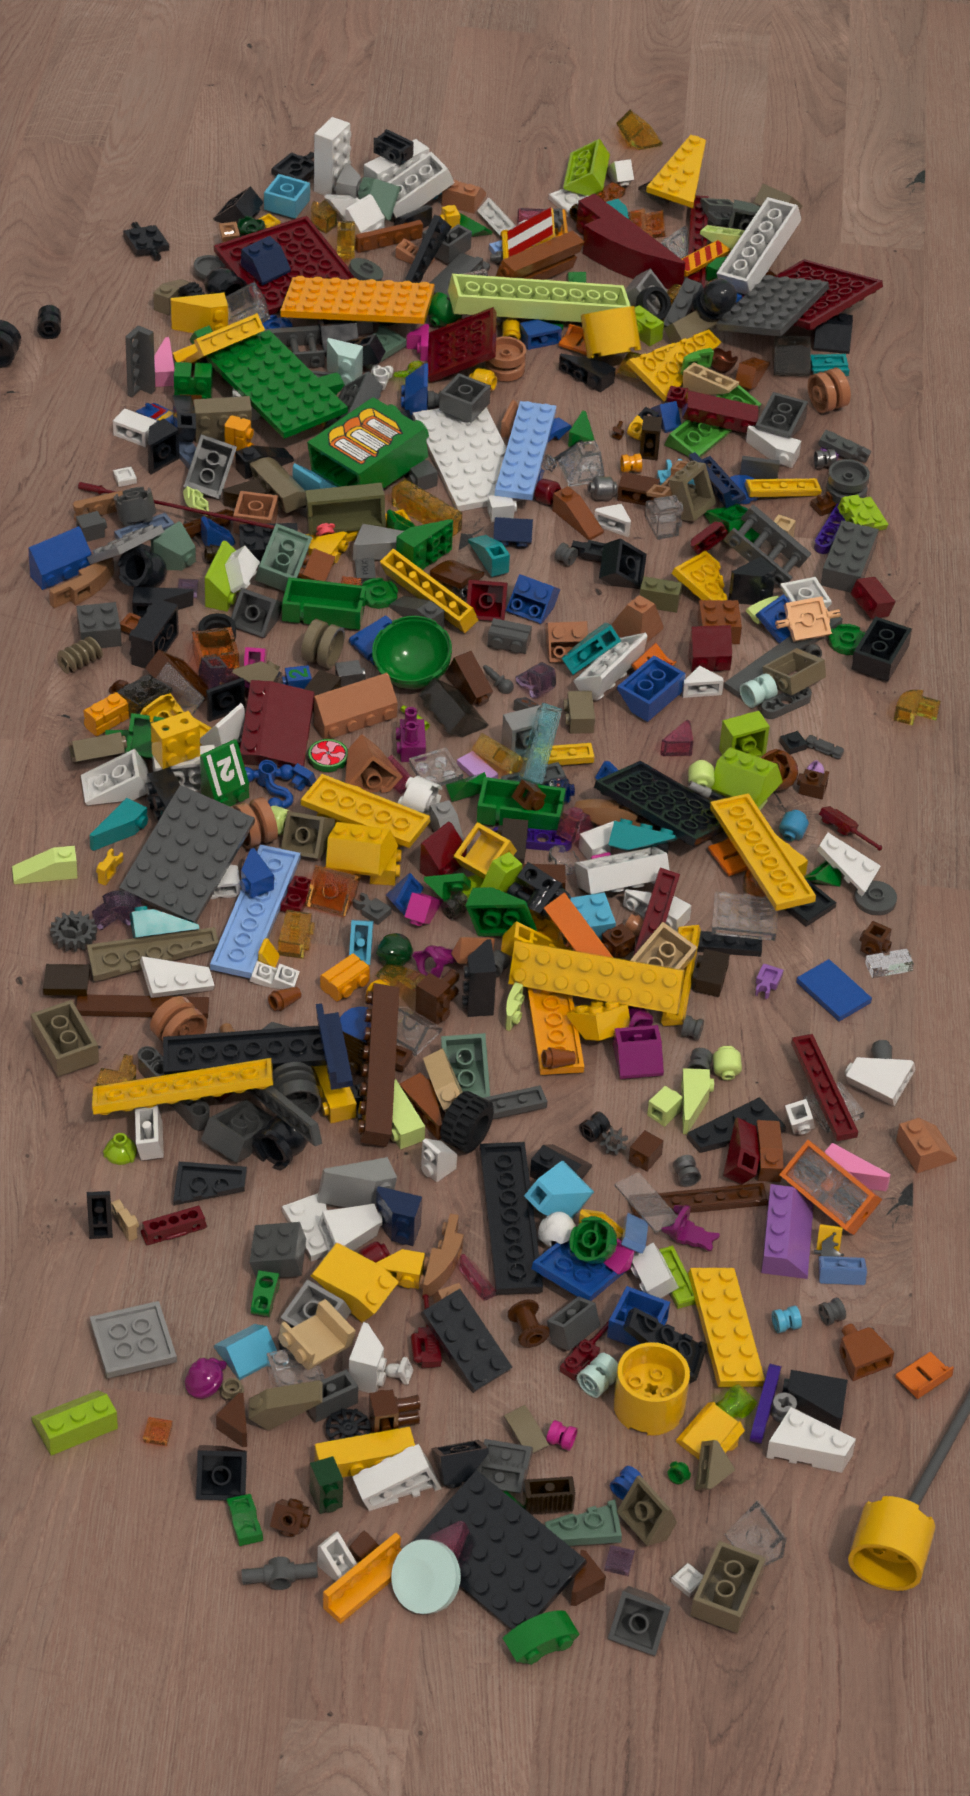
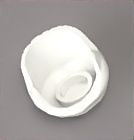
(555, 1228)

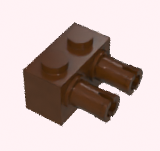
(435, 995)
(390, 1412)

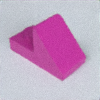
(419, 340)

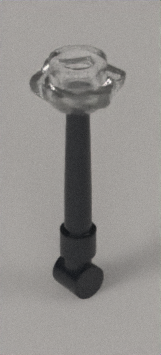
(549, 462)

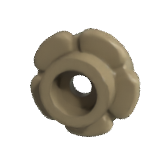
(231, 1384)

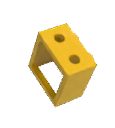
(177, 743)
(485, 850)

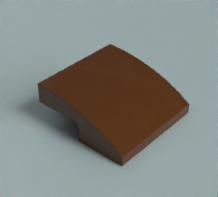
(455, 573)

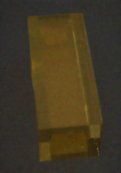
(497, 754)

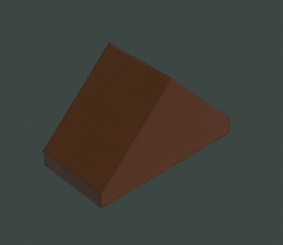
(232, 1420)
(588, 1581)

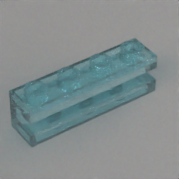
(540, 744)

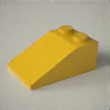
(199, 311)
(355, 1280)

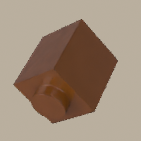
(645, 1150)

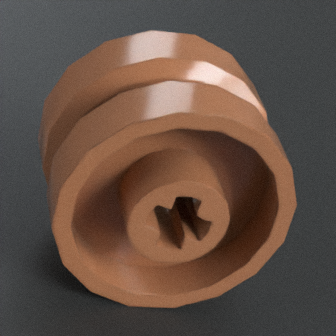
(509, 359)
(829, 390)
(265, 824)
(177, 1018)

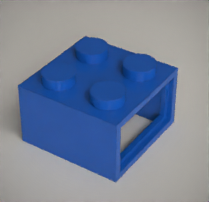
(637, 1299)

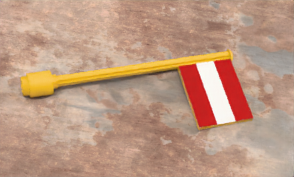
(520, 238)

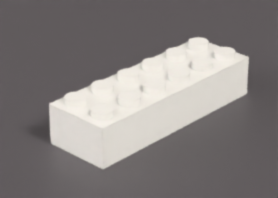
(760, 244)

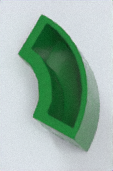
(541, 1636)

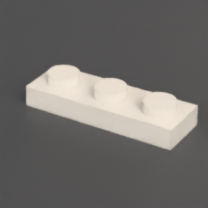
(495, 216)

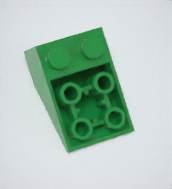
(426, 542)

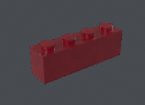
(719, 411)

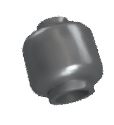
(602, 488)

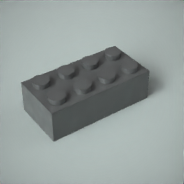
(849, 556)

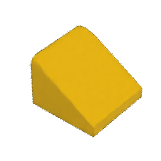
(268, 953)
(826, 1231)

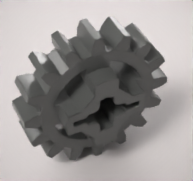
(73, 931)

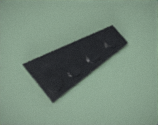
(429, 247)
(718, 1132)
(648, 1329)

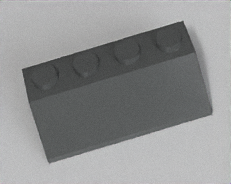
(357, 393)

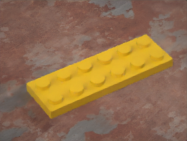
(364, 808)
(726, 1327)

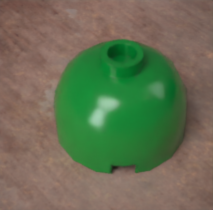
(441, 311)
(593, 1240)

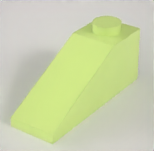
(725, 235)
(51, 865)
(695, 1093)
(406, 1123)

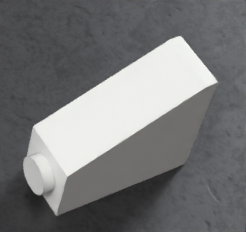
(880, 1077)
(350, 1226)

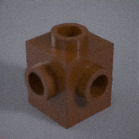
(875, 939)
(619, 941)
(290, 1517)

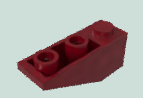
(742, 1153)

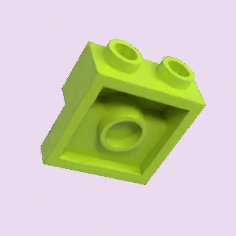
(862, 512)

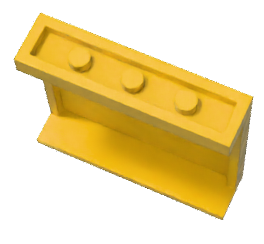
(219, 340)

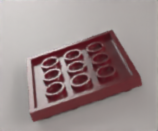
(462, 344)

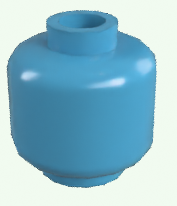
(793, 825)

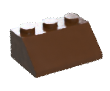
(161, 658)

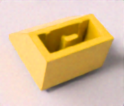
(599, 1019)

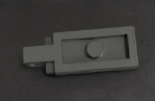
(844, 446)

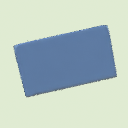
(842, 1270)

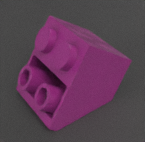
(638, 1051)

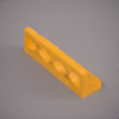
(362, 1581)

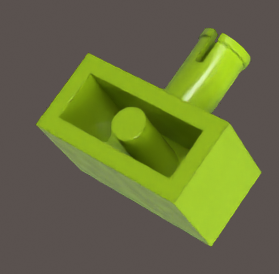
(649, 326)

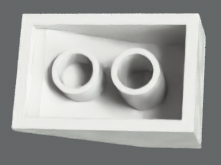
(116, 780)

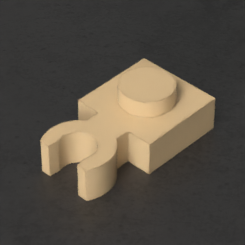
(127, 1223)

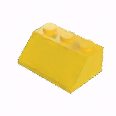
(360, 848)

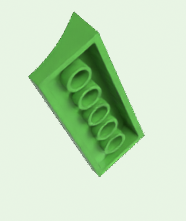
(701, 437)

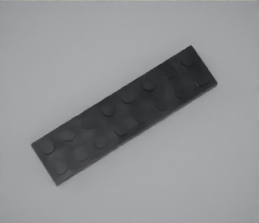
(225, 1048)
(510, 1218)

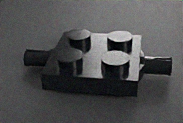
(295, 166)
(146, 240)

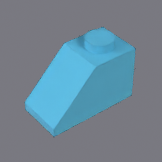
(361, 939)

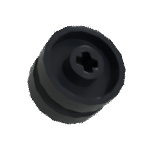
(9, 343)

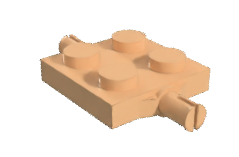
(807, 619)

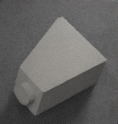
(374, 542)

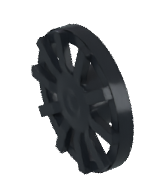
(347, 1427)

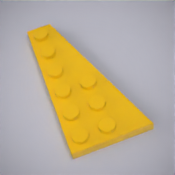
(681, 174)
(663, 365)

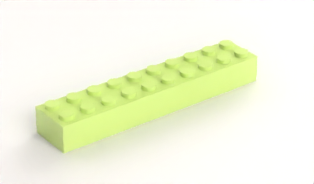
(532, 297)

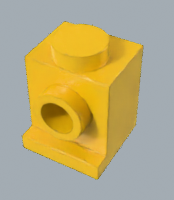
(450, 215)

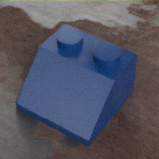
(415, 390)

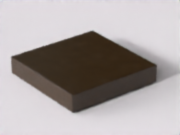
(66, 979)

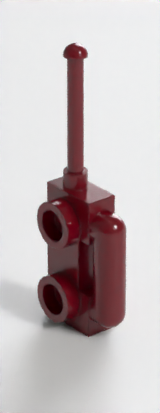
(844, 823)
(585, 1351)
(432, 1355)

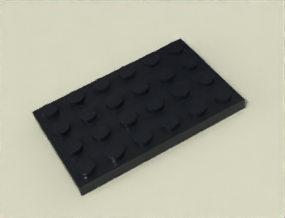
(661, 802)
(509, 1556)

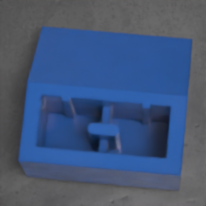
(532, 599)

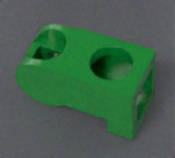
(264, 1293)

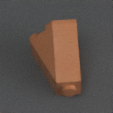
(638, 618)
(370, 767)

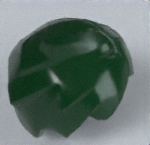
(250, 225)
(394, 950)

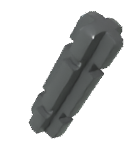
(825, 747)

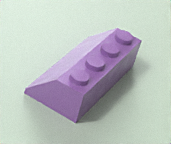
(787, 1233)

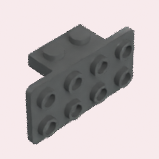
(461, 264)

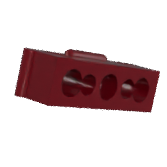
(173, 1225)

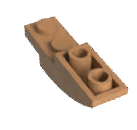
(89, 582)
(605, 811)
(444, 1259)

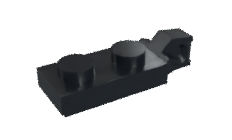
(590, 550)

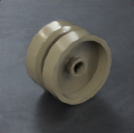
(322, 643)

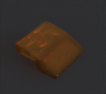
(651, 223)

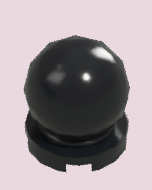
(223, 281)
(715, 299)
(142, 568)
(278, 1143)

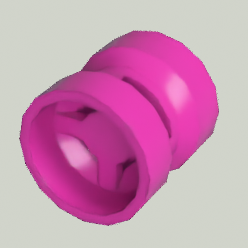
(561, 1435)

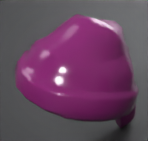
(204, 1377)

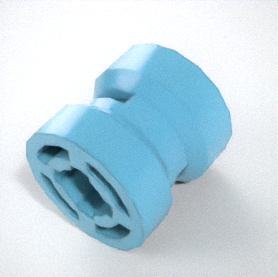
(786, 1319)

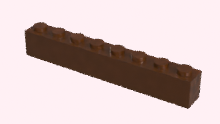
(379, 1065)

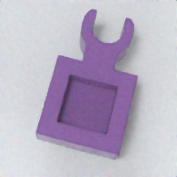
(767, 979)

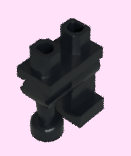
(544, 890)

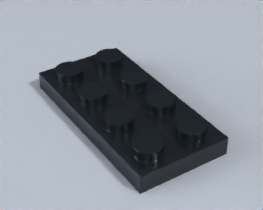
(466, 1340)

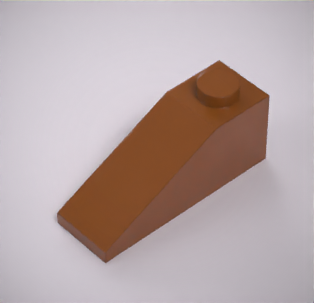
(751, 372)
(576, 513)
(423, 1099)
(770, 1150)

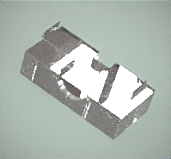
(894, 963)

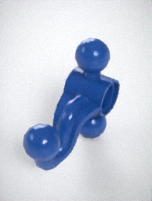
(266, 776)

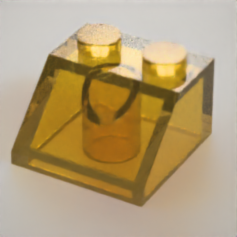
(638, 132)

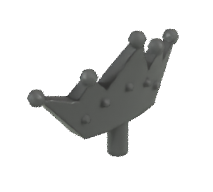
(828, 1248)

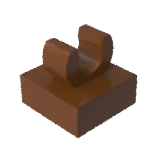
(823, 504)

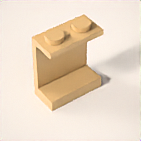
(318, 1336)

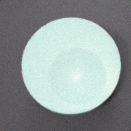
(425, 1576)

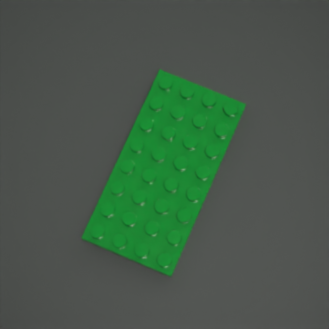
(277, 384)

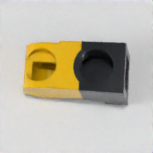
(635, 428)

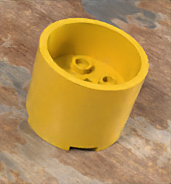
(610, 332)
(651, 1388)
(891, 1544)

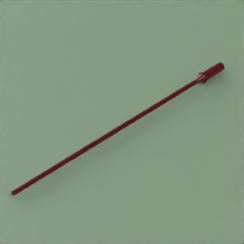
(100, 489)

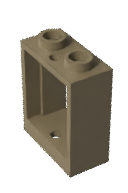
(704, 501)
(809, 671)
(97, 747)

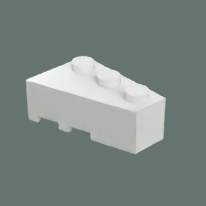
(810, 1442)
(396, 1477)

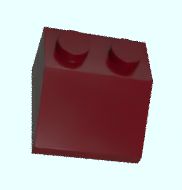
(710, 648)
(439, 852)

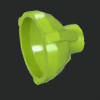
(120, 1150)

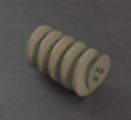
(79, 653)

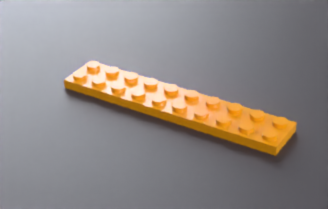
(550, 1018)

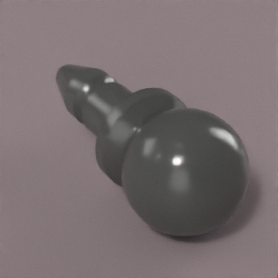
(504, 685)

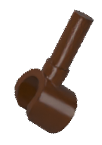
(618, 432)

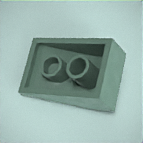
(283, 557)
(469, 1061)

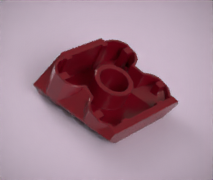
(709, 537)

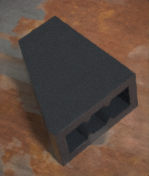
(818, 1396)

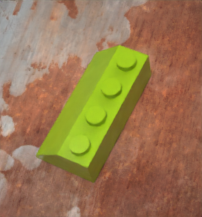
(587, 169)

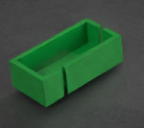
(325, 601)
(497, 803)

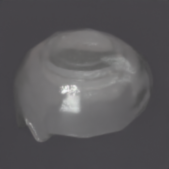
(558, 855)

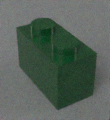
(326, 1485)

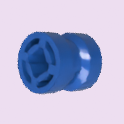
(622, 1484)

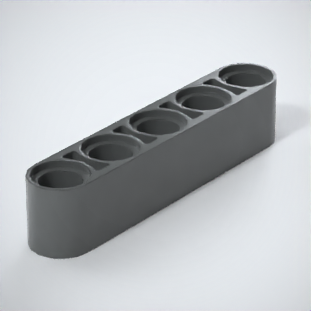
(192, 1111)

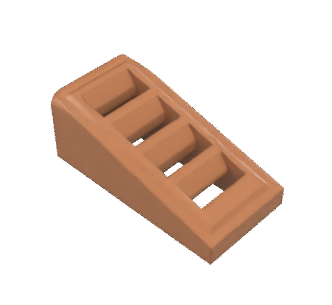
(407, 251)

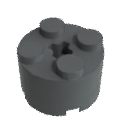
(135, 506)

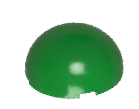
(412, 651)

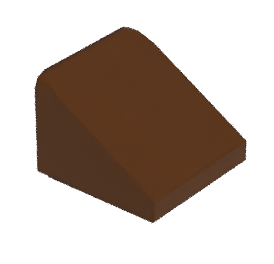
(362, 1546)

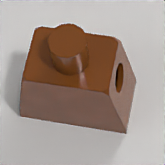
(864, 1352)

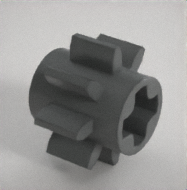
(618, 1136)

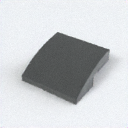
(717, 210)
(506, 1465)

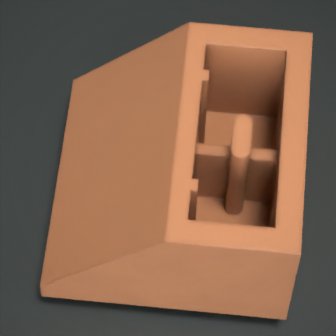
(563, 637)

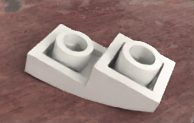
(273, 977)

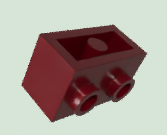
(873, 597)

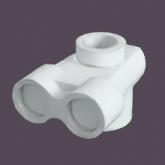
(382, 374)

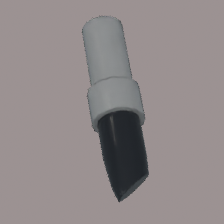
(705, 791)

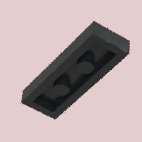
(729, 944)

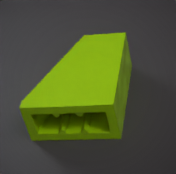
(503, 872)

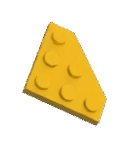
(702, 577)

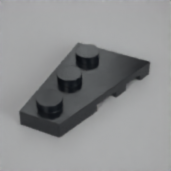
(207, 1181)

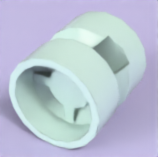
(758, 690)
(598, 1375)

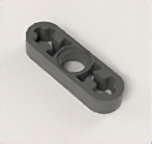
(774, 707)

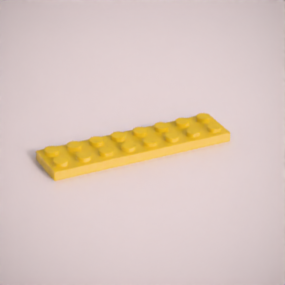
(762, 852)
(596, 977)
(182, 1086)

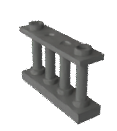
(302, 336)
(775, 535)

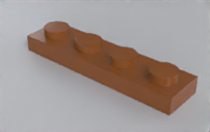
(388, 236)

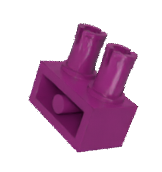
(411, 735)

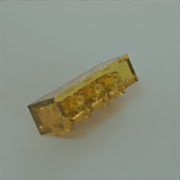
(424, 506)

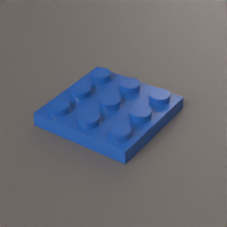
(572, 1274)

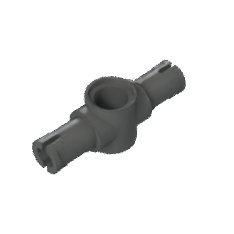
(279, 1573)

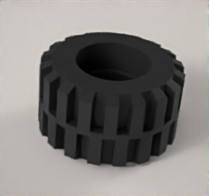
(467, 1121)

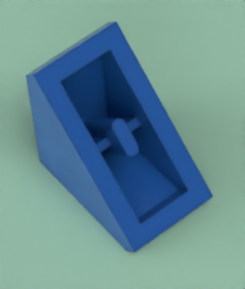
(670, 416)
(214, 533)

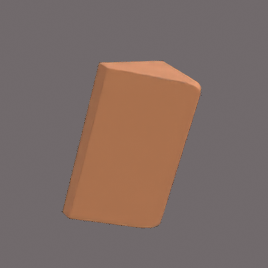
(508, 419)
(466, 946)

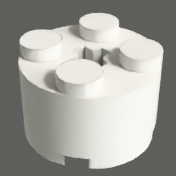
(420, 794)

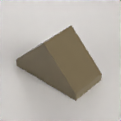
(712, 1466)

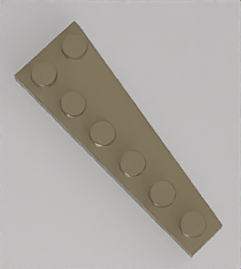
(124, 956)

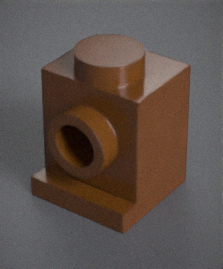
(813, 783)
(534, 798)

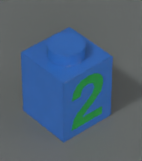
(297, 676)

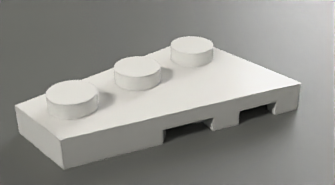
(854, 865)
(175, 978)
(308, 1213)

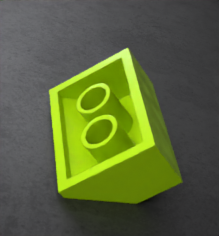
(217, 587)
(743, 773)
(76, 1422)

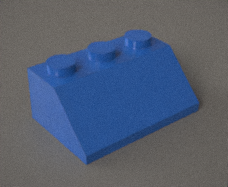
(58, 558)
(651, 687)

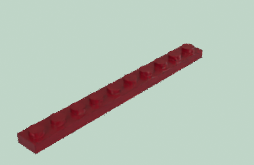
(698, 221)

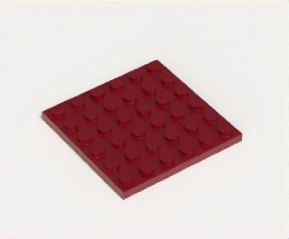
(304, 249)
(843, 292)

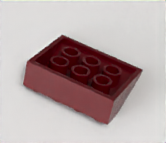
(276, 724)

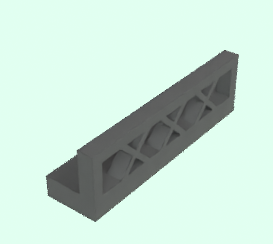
(141, 361)

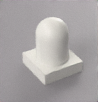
(400, 1371)

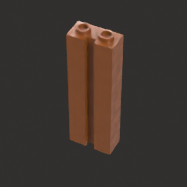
(544, 259)

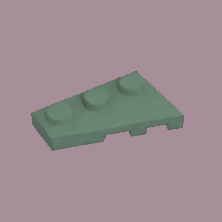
(390, 341)
(588, 1528)

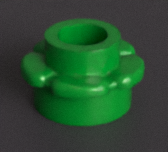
(678, 1472)

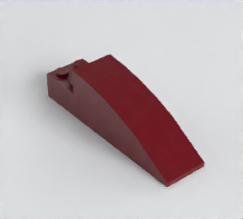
(623, 245)

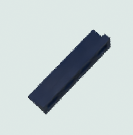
(719, 489)
(334, 1049)

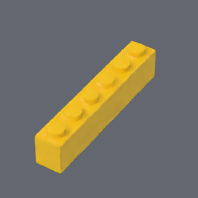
(427, 588)

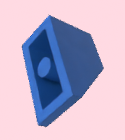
(539, 334)
(256, 875)

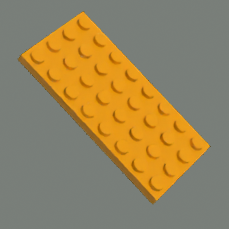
(358, 300)

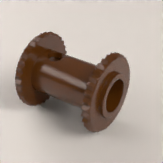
(524, 1314)

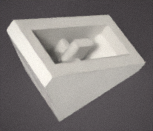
(614, 519)
(702, 683)
(335, 1557)

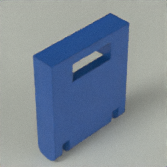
(365, 638)

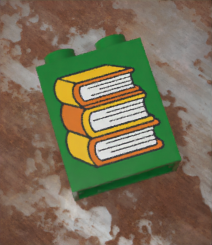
(368, 446)

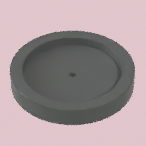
(205, 264)
(365, 269)
(877, 899)

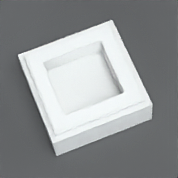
(124, 476)
(687, 1580)

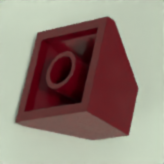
(487, 599)

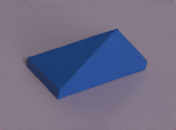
(401, 893)

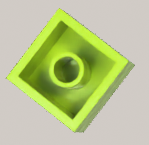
(745, 733)

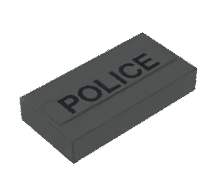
(365, 569)

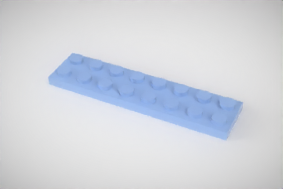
(525, 450)
(254, 917)

